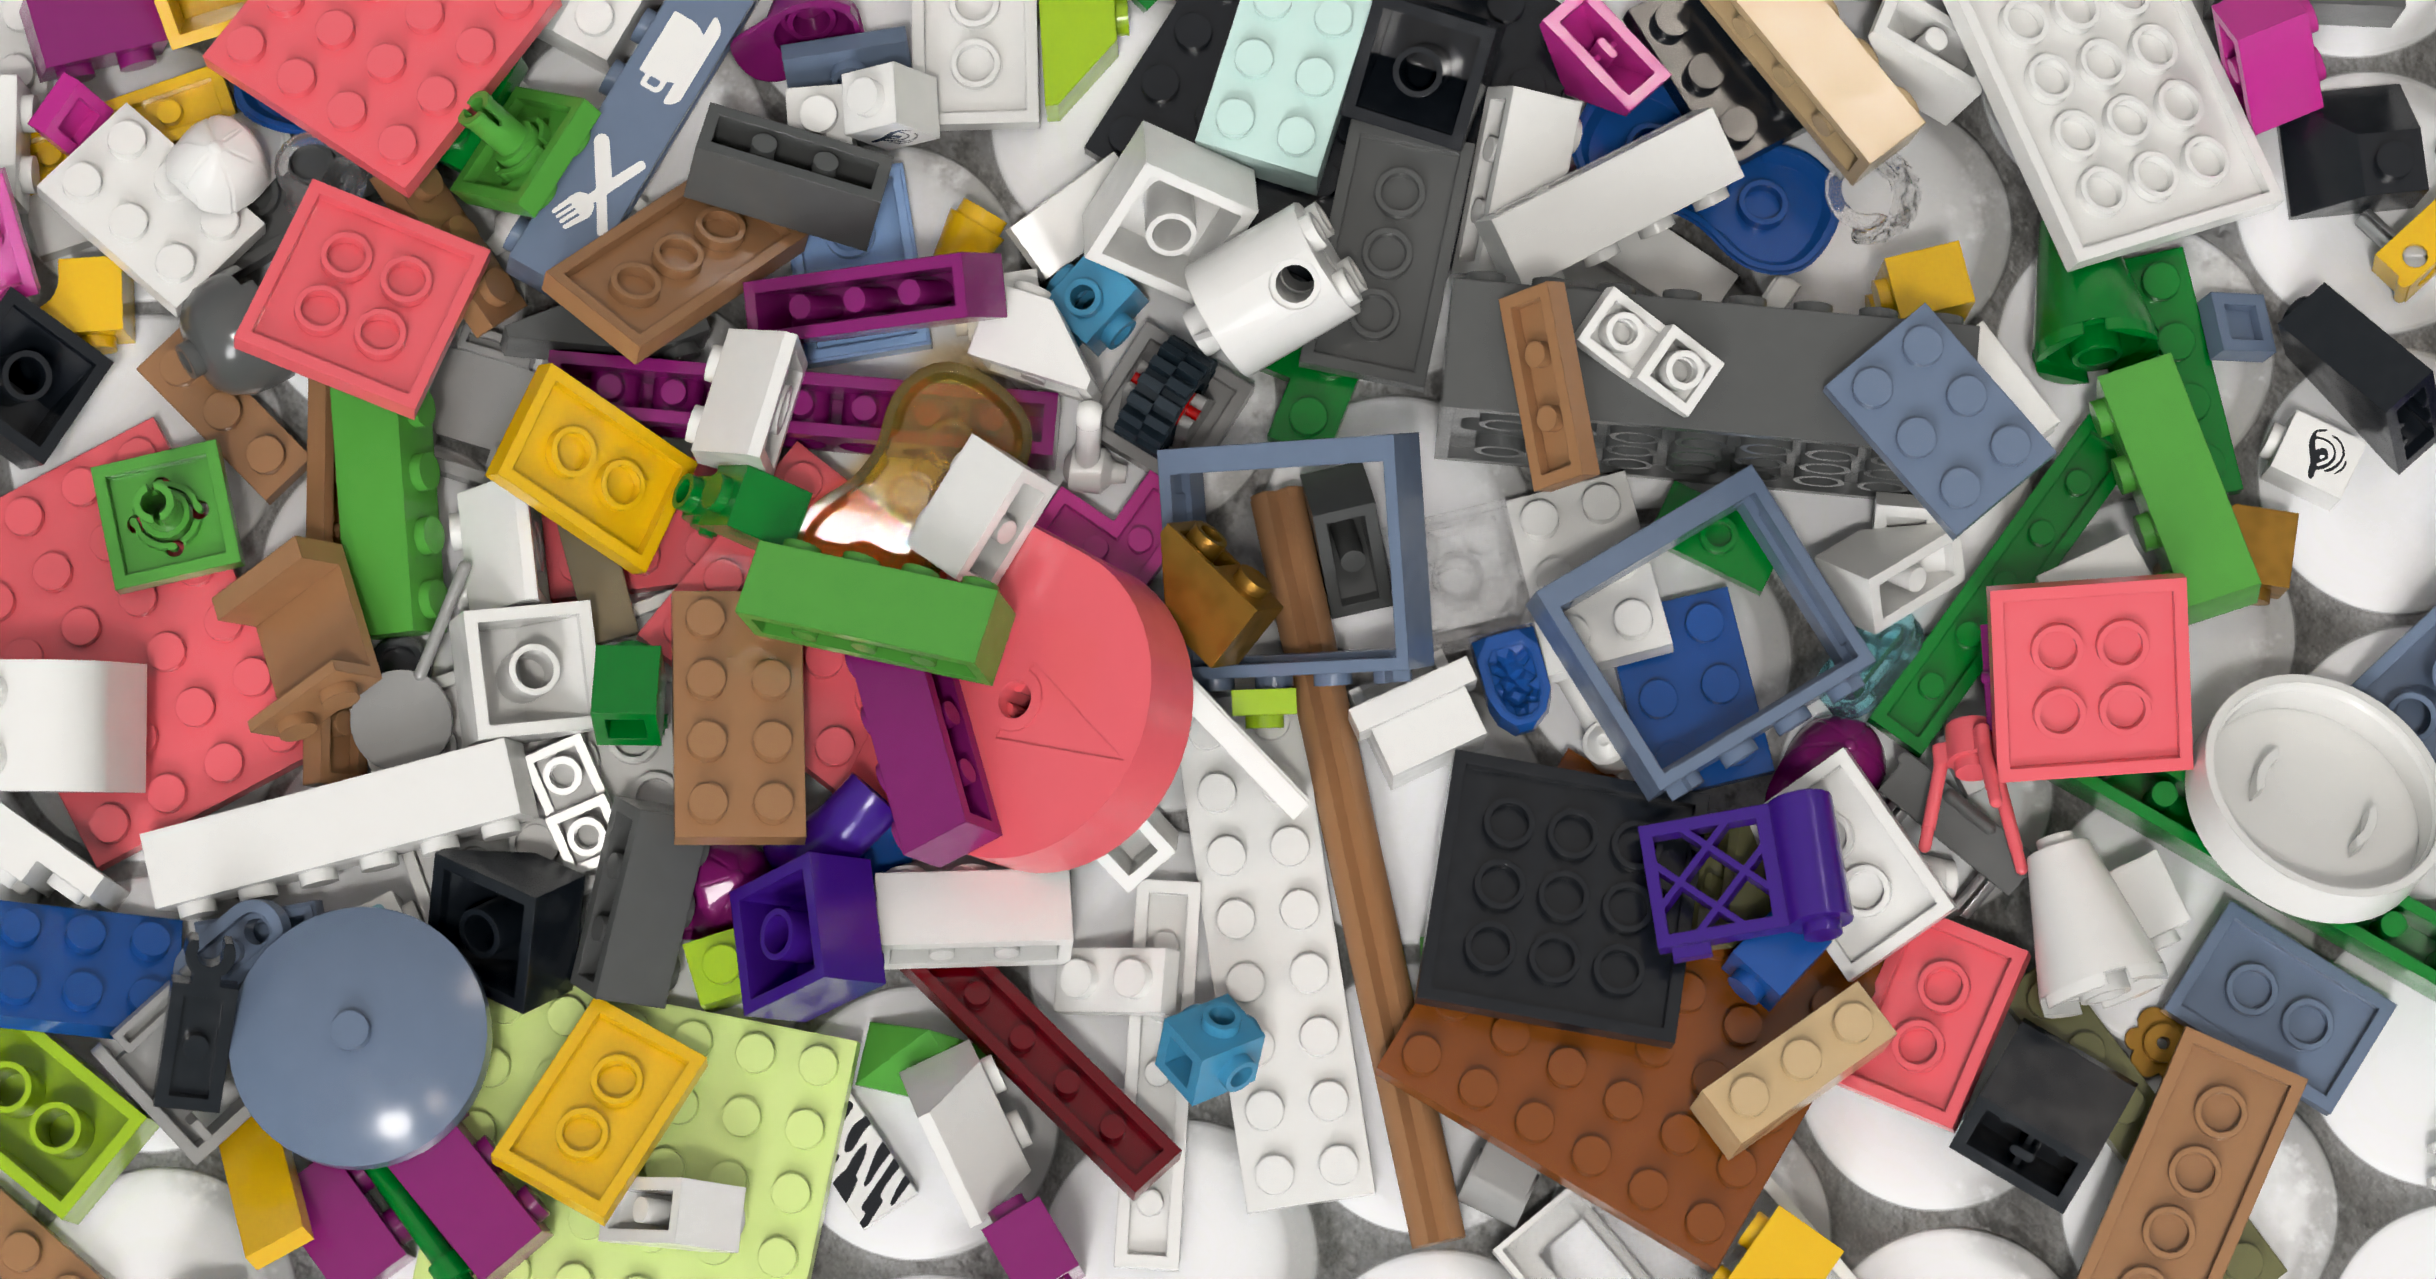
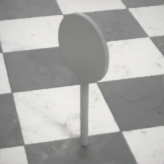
(406, 711)

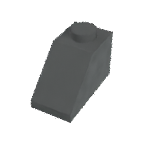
(1347, 539)

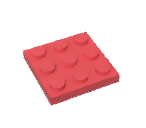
(362, 299)
(2090, 677)

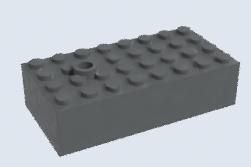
(1757, 411)

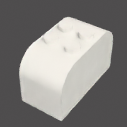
(72, 726)

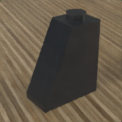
(2363, 375)

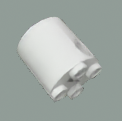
(1254, 304)

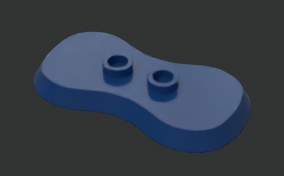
(1773, 215)

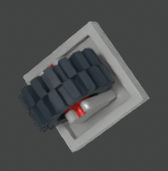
(1168, 399)

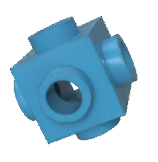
(1096, 304)
(1210, 1049)

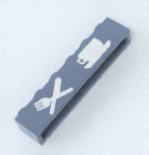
(636, 128)

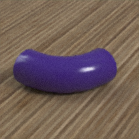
(841, 826)

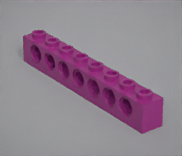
(829, 414)

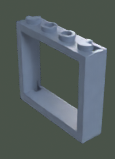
(1184, 500)
(1796, 570)

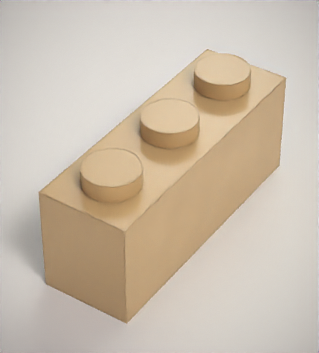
(1793, 1070)

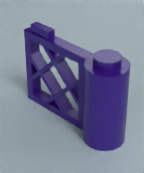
(1800, 866)

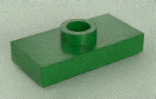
(1723, 547)

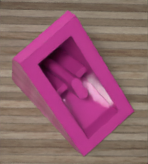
(1600, 57)

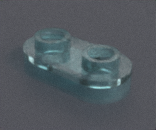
(1893, 652)

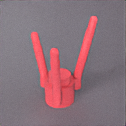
(1970, 754)

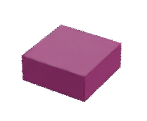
(69, 114)

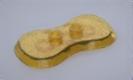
(918, 440)

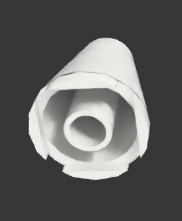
(2085, 931)

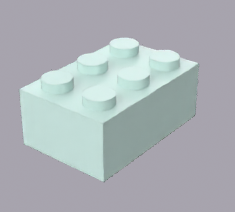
(1284, 87)

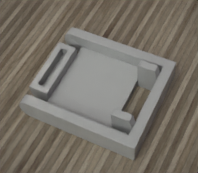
(477, 398)
(136, 1072)

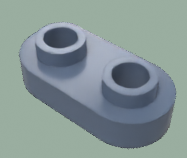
(239, 924)

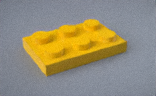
(590, 468)
(599, 1110)

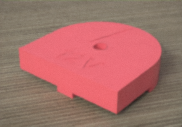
(1080, 710)

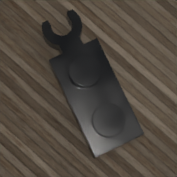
(197, 1031)

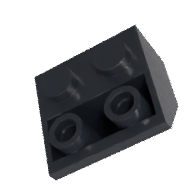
(2043, 1115)

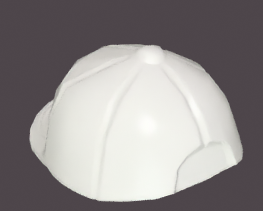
(224, 162)

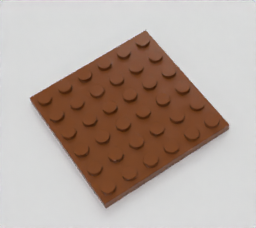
(1617, 1112)

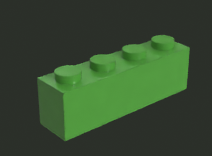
(2174, 486)
(390, 513)
(876, 610)

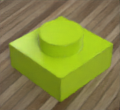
(1264, 706)

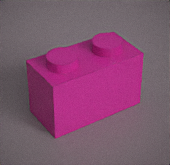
(2270, 58)

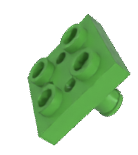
(522, 148)
(166, 513)

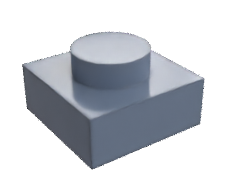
(2236, 327)

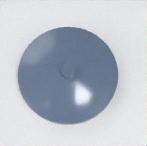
(360, 1038)

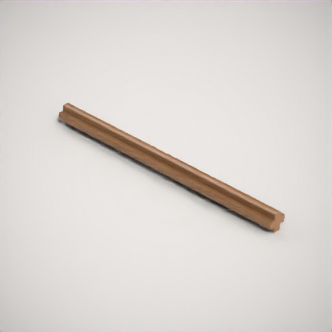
(1355, 863)

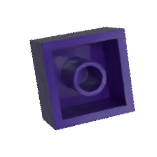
(807, 937)

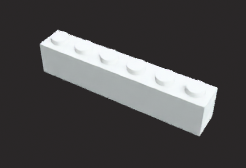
(340, 827)

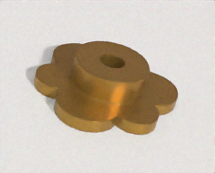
(2143, 1039)

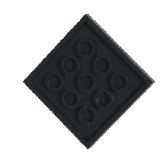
(1549, 901)

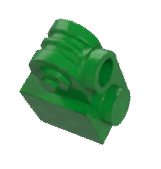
(742, 505)
(629, 694)

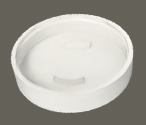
(2314, 798)

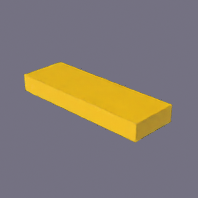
(264, 1195)

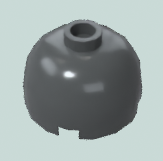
(208, 331)

